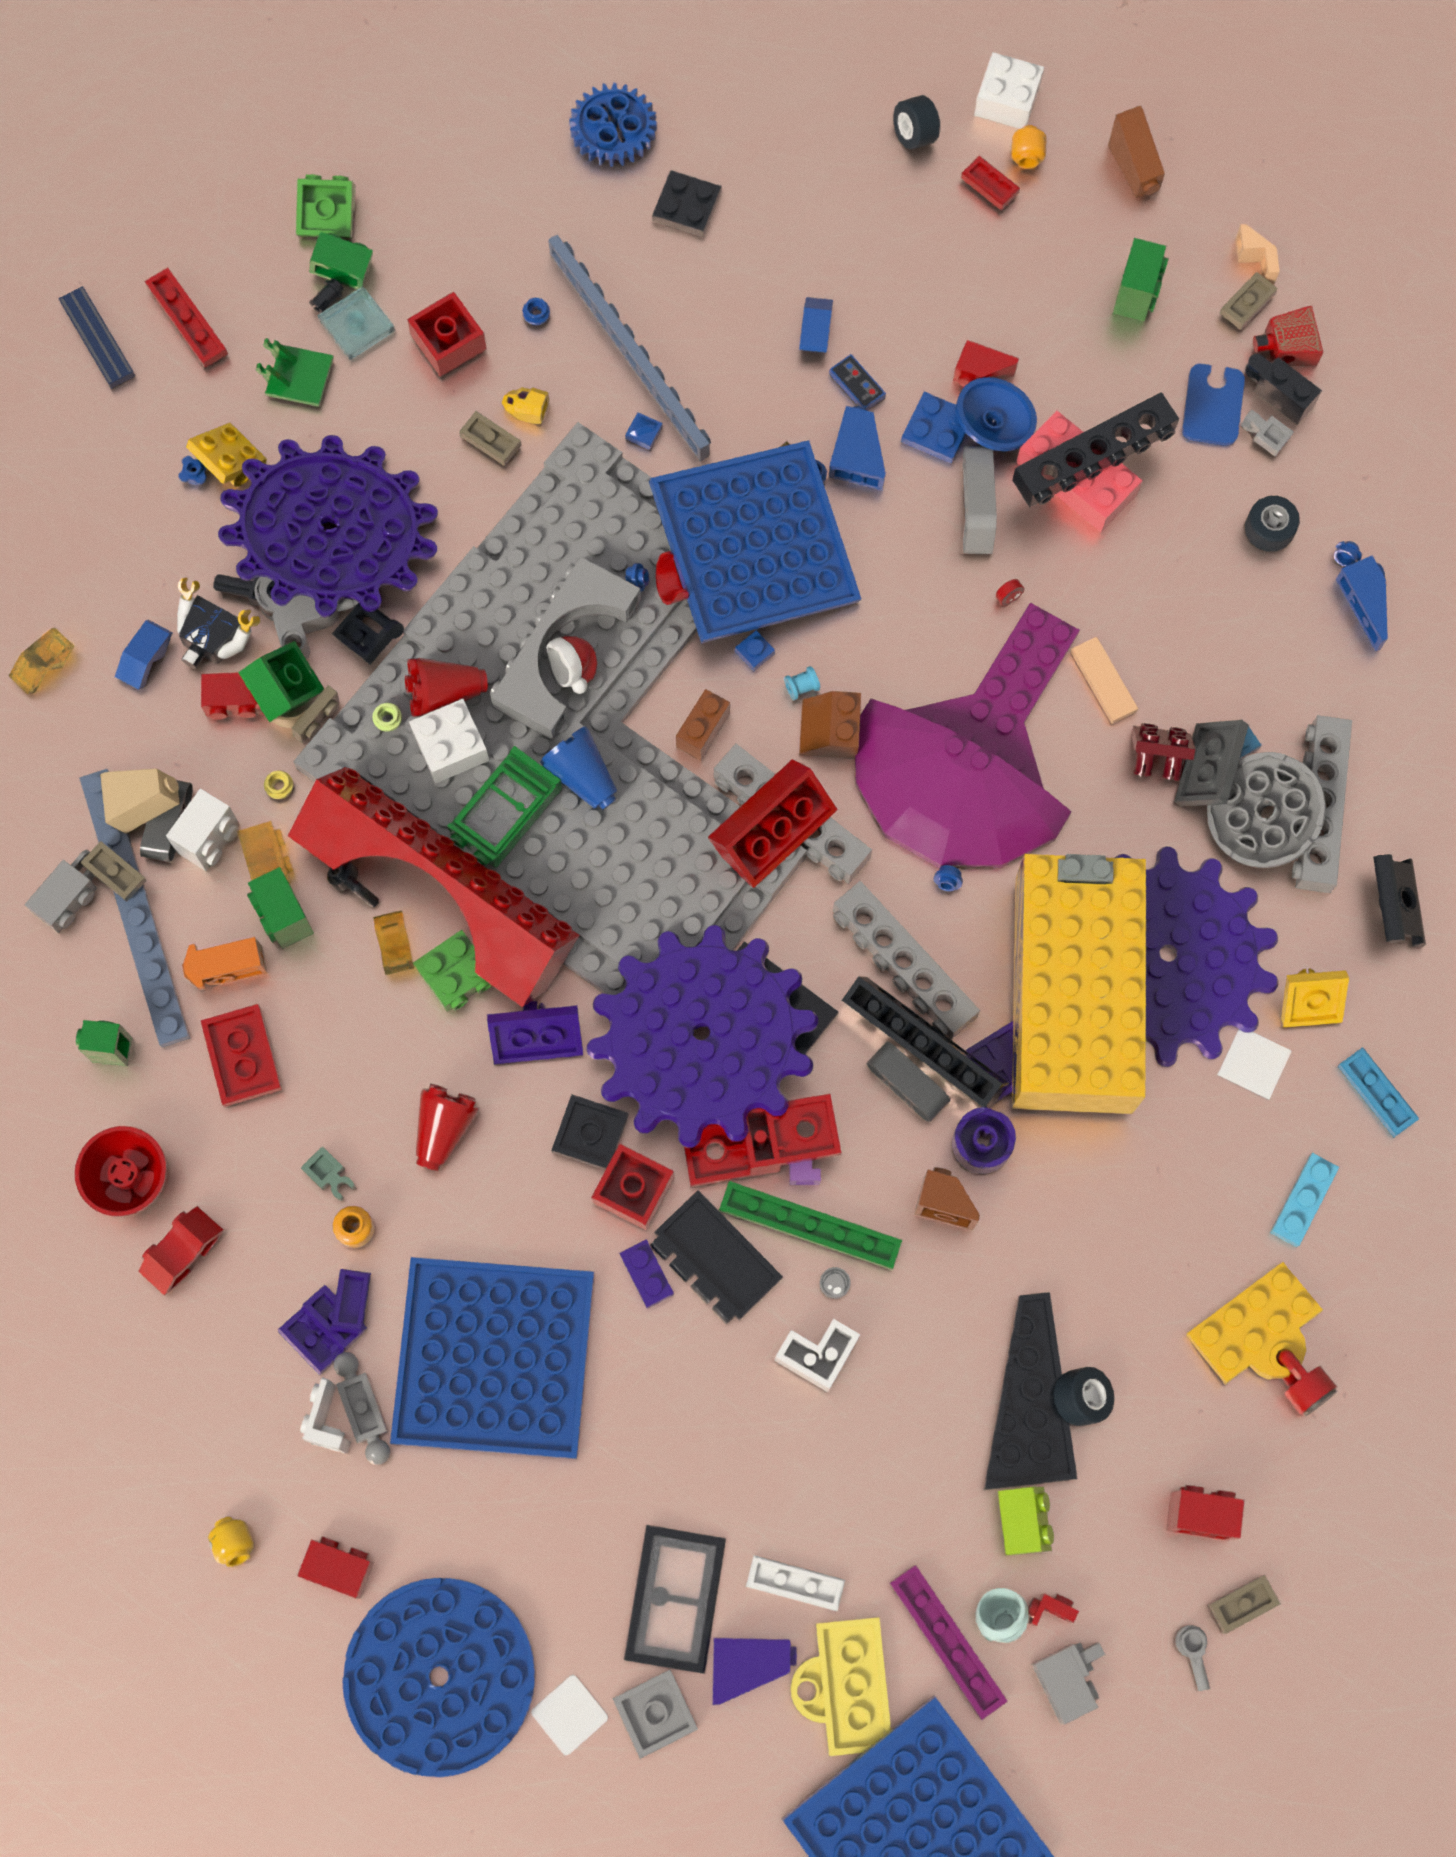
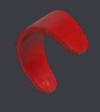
(668, 581)

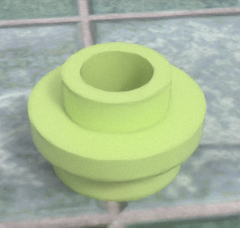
(387, 709)

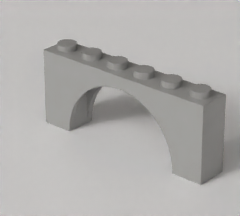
(585, 593)

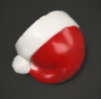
(572, 662)

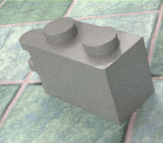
(63, 894)

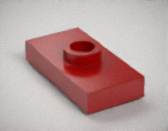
(990, 183)

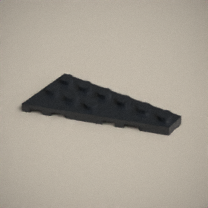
(1029, 1434)

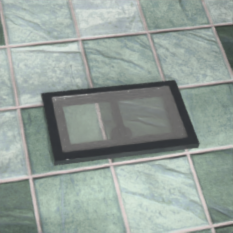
(675, 1599)

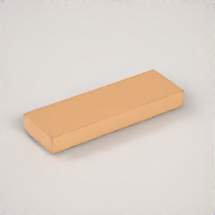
(1104, 680)

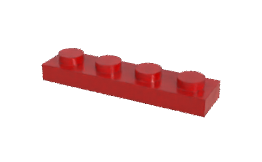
(186, 317)

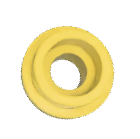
(275, 777)

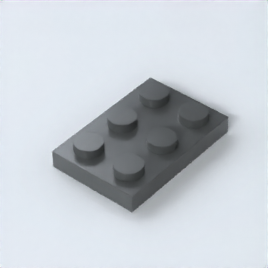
(1216, 758)

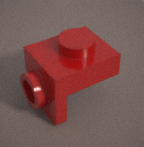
(1058, 1606)

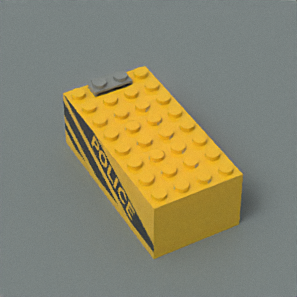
(1079, 984)

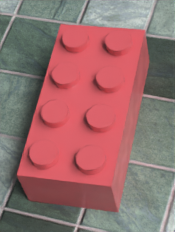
(1094, 499)

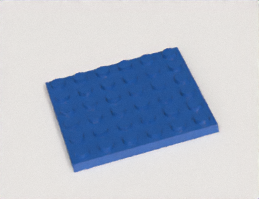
(754, 541)
(493, 1358)
(915, 1797)

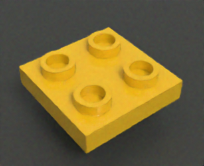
(224, 452)

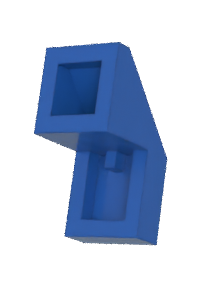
(816, 324)
(145, 648)

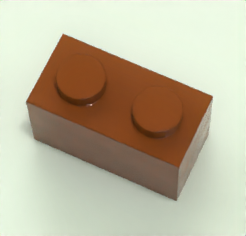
(703, 724)

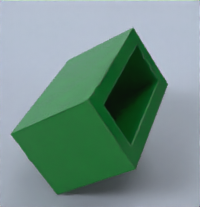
(341, 260)
(104, 1042)

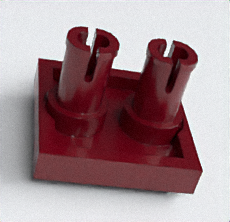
(1172, 743)

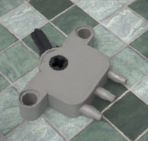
(290, 621)

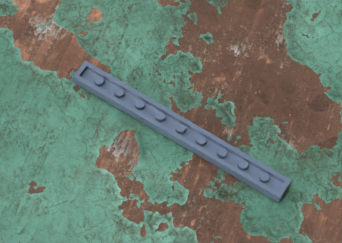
(635, 355)
(140, 928)

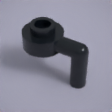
(345, 878)

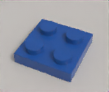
(934, 428)

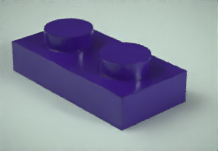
(646, 1274)

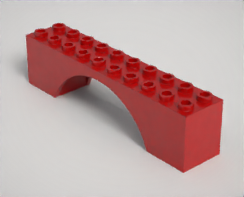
(513, 938)

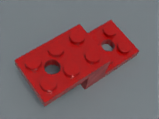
(769, 1143)

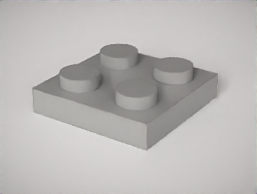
(655, 1714)

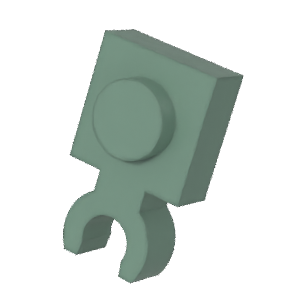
(325, 1170)

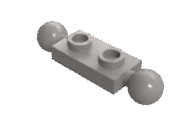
(361, 1408)

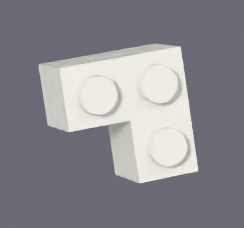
(820, 1362)

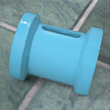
(802, 683)

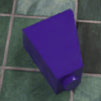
(748, 1664)

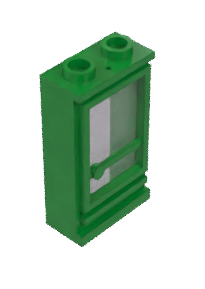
(504, 808)

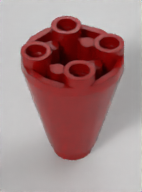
(441, 683)
(441, 1124)

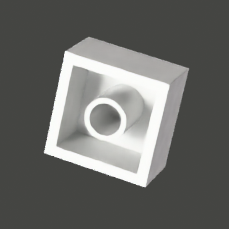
(1008, 91)
(449, 741)
(203, 830)

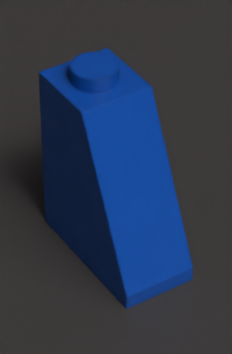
(858, 451)

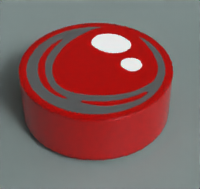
(1009, 592)

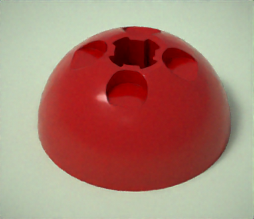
(114, 1157)

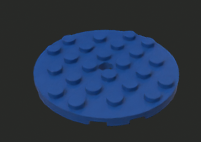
(390, 1687)

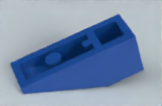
(1365, 591)

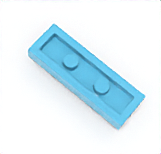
(1304, 1200)

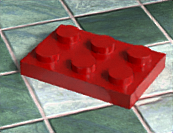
(241, 1055)

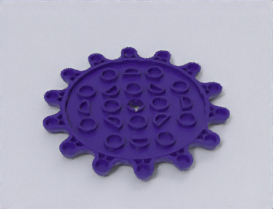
(301, 492)
(1213, 959)
(707, 1078)

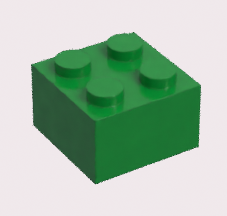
(1141, 280)
(281, 681)
(282, 913)

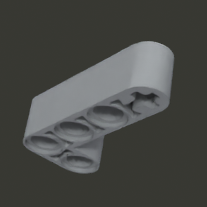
(979, 500)

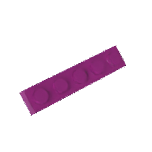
(948, 1642)

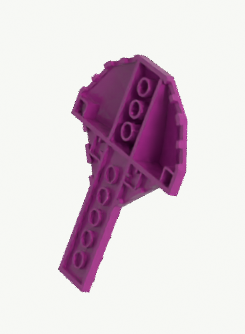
(961, 772)

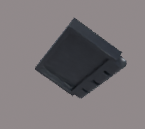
(717, 1256)

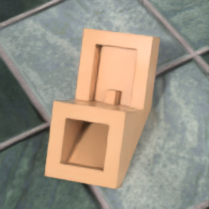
(1255, 248)

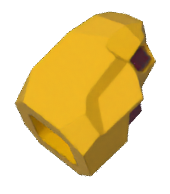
(527, 404)

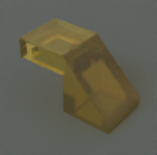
(43, 655)
(393, 942)

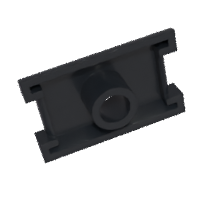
(1399, 900)

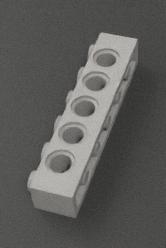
(1337, 736)
(846, 866)
(861, 901)

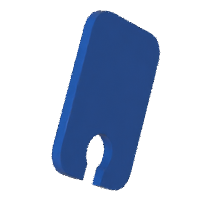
(1211, 412)

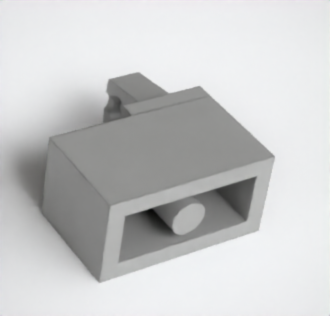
(1064, 1680)

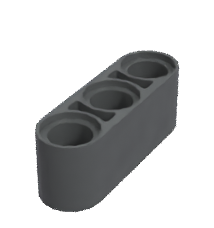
(154, 839)
(908, 1081)

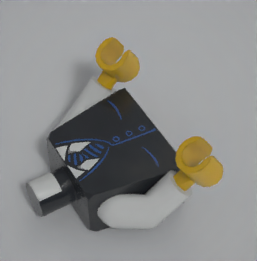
(209, 629)

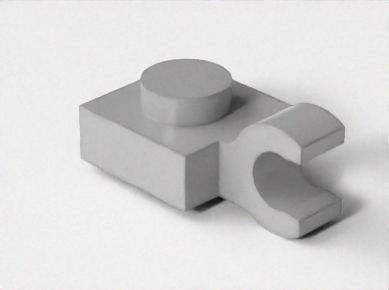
(1270, 434)

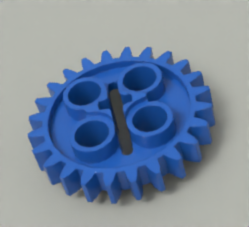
(634, 115)

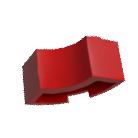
(169, 1260)

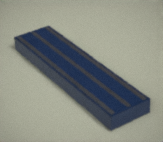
(96, 337)

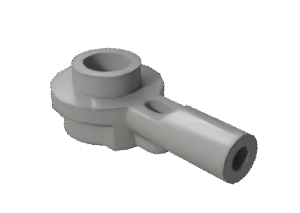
(1192, 1643)

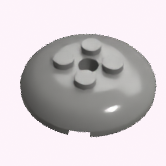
(1292, 828)

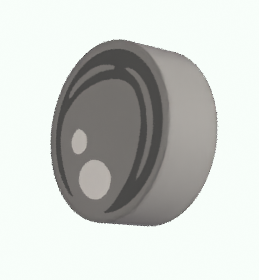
(834, 1283)

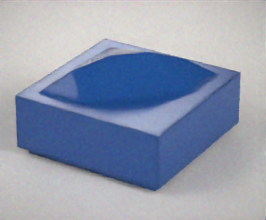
(644, 431)

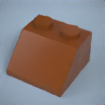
(830, 725)
(946, 1200)

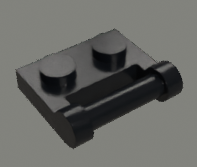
(362, 638)

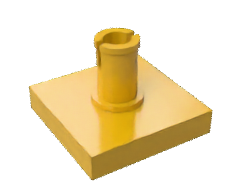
(1314, 998)

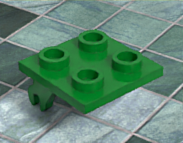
(297, 373)

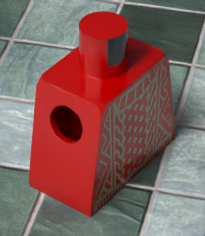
(1292, 338)

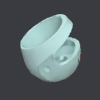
(1002, 1615)

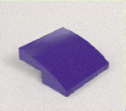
(311, 1331)

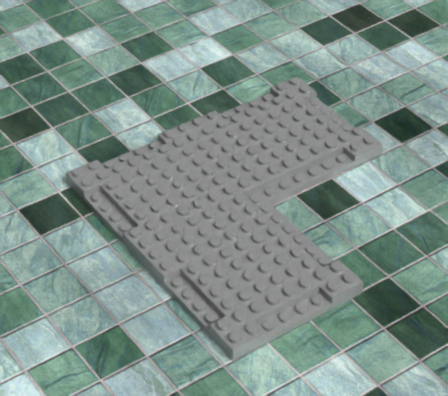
(605, 872)

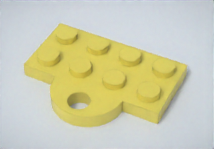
(847, 1684)

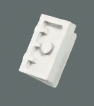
(313, 1424)

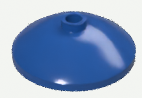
(996, 414)

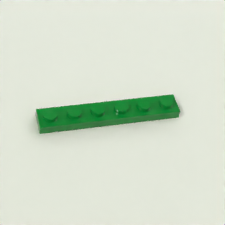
(810, 1225)

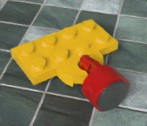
(1264, 1333)

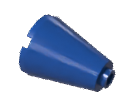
(582, 769)

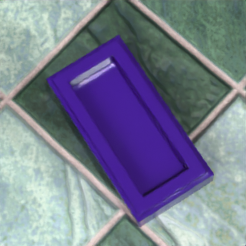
(350, 1301)

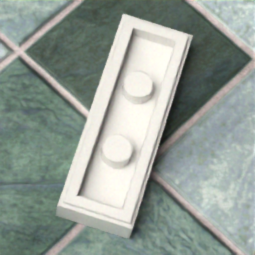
(795, 1583)

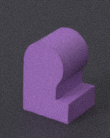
(803, 1174)

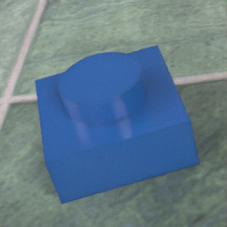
(754, 650)

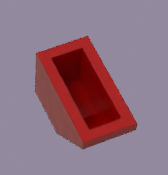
(981, 362)

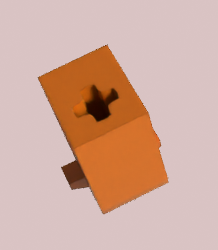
(224, 963)

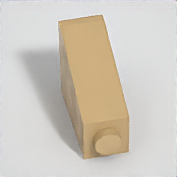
(137, 796)

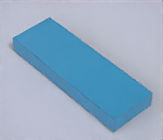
(1378, 1092)

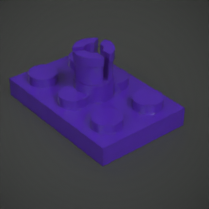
(535, 1033)

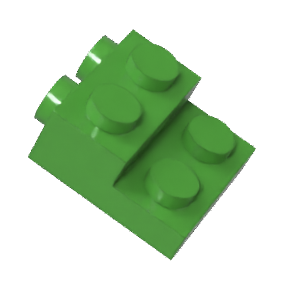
(325, 206)
(451, 972)

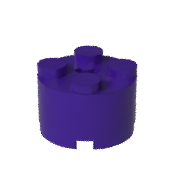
(988, 1124)

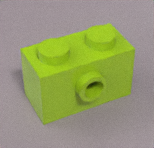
(1025, 1520)

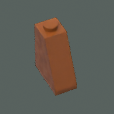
(1136, 152)

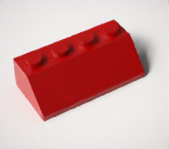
(773, 822)

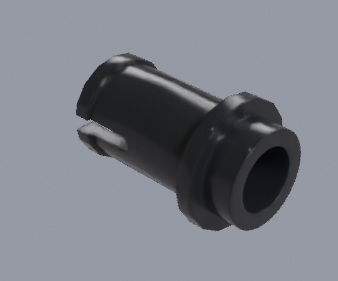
(327, 295)

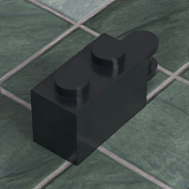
(1282, 387)

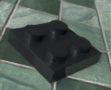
(686, 203)
(589, 1132)

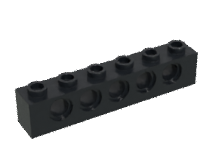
(1153, 412)
(925, 1042)

